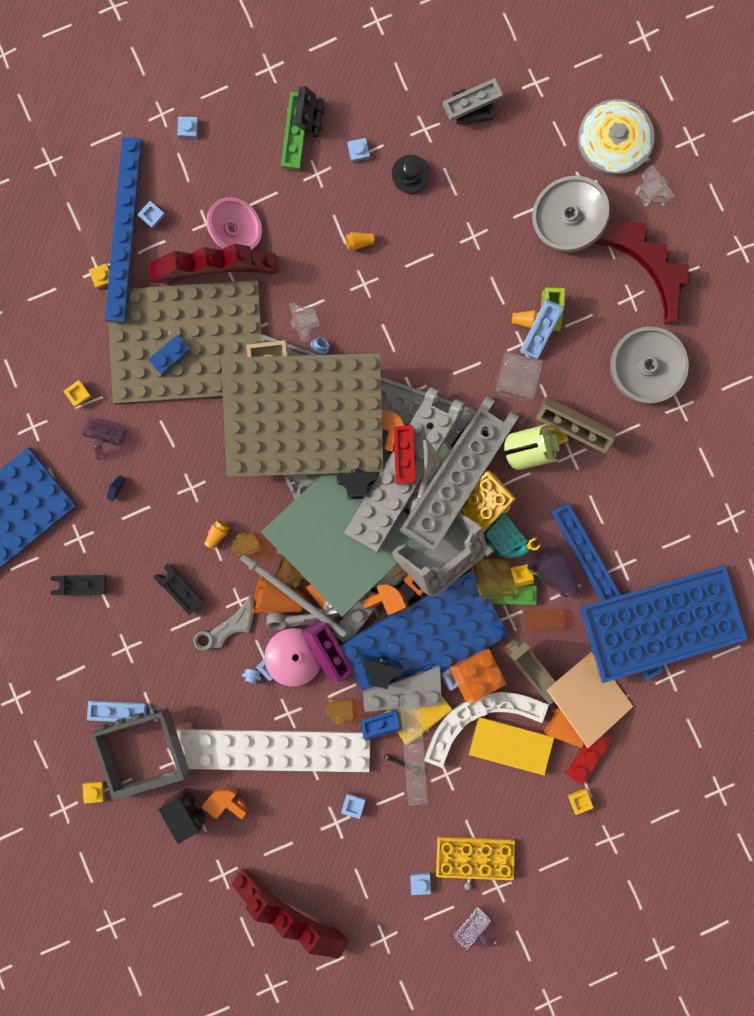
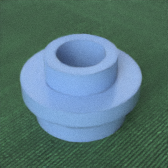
(320, 346)
(251, 676)

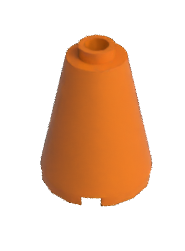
(273, 600)

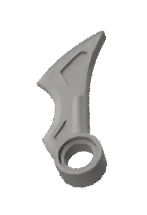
(430, 468)
(278, 621)
(239, 622)

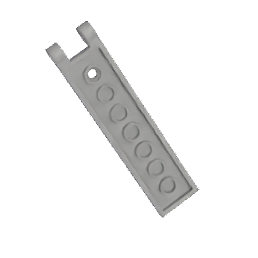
(457, 477)
(387, 499)

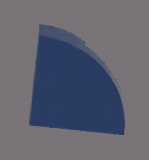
(115, 487)

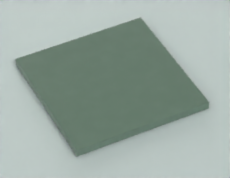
(315, 543)

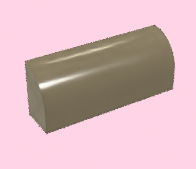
(576, 425)

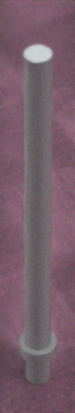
(292, 594)

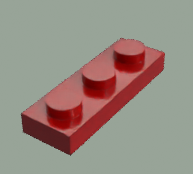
(405, 455)
(588, 758)

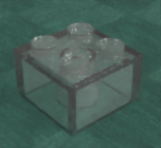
(518, 376)

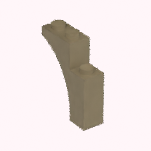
(531, 667)

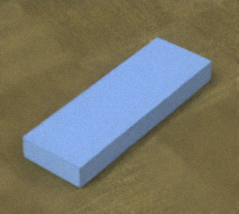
(541, 329)
(113, 710)

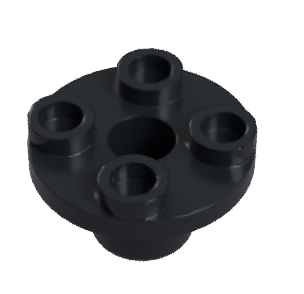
(410, 174)

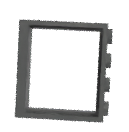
(109, 766)

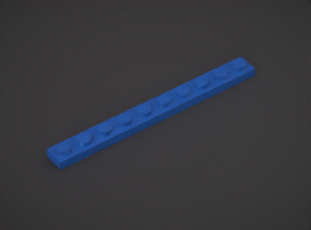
(123, 230)
(589, 561)

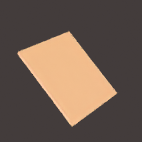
(587, 702)

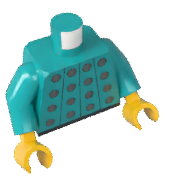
(506, 538)

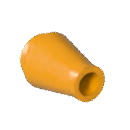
(359, 240)
(524, 318)
(217, 532)

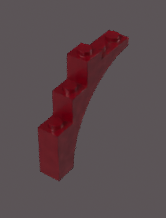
(207, 260)
(668, 277)
(289, 923)

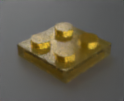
(494, 578)

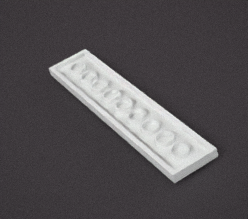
(275, 750)

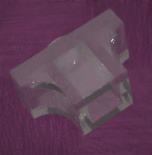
(654, 188)
(303, 321)

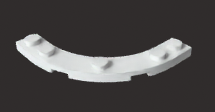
(469, 711)

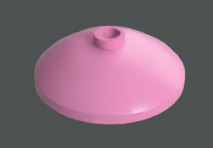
(236, 216)
(279, 658)

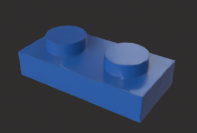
(169, 355)
(381, 725)

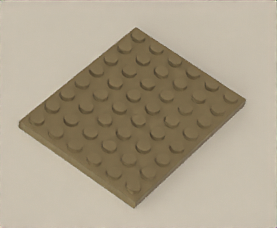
(207, 317)
(302, 414)

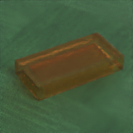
(544, 619)

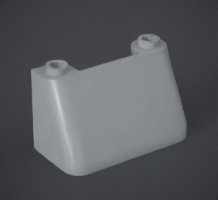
(455, 554)

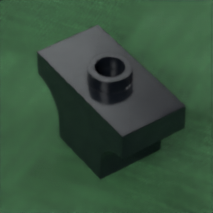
(356, 483)
(381, 670)

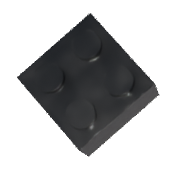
(182, 815)

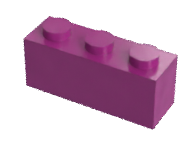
(327, 651)

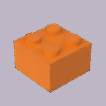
(477, 676)

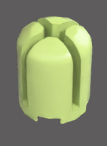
(541, 455)

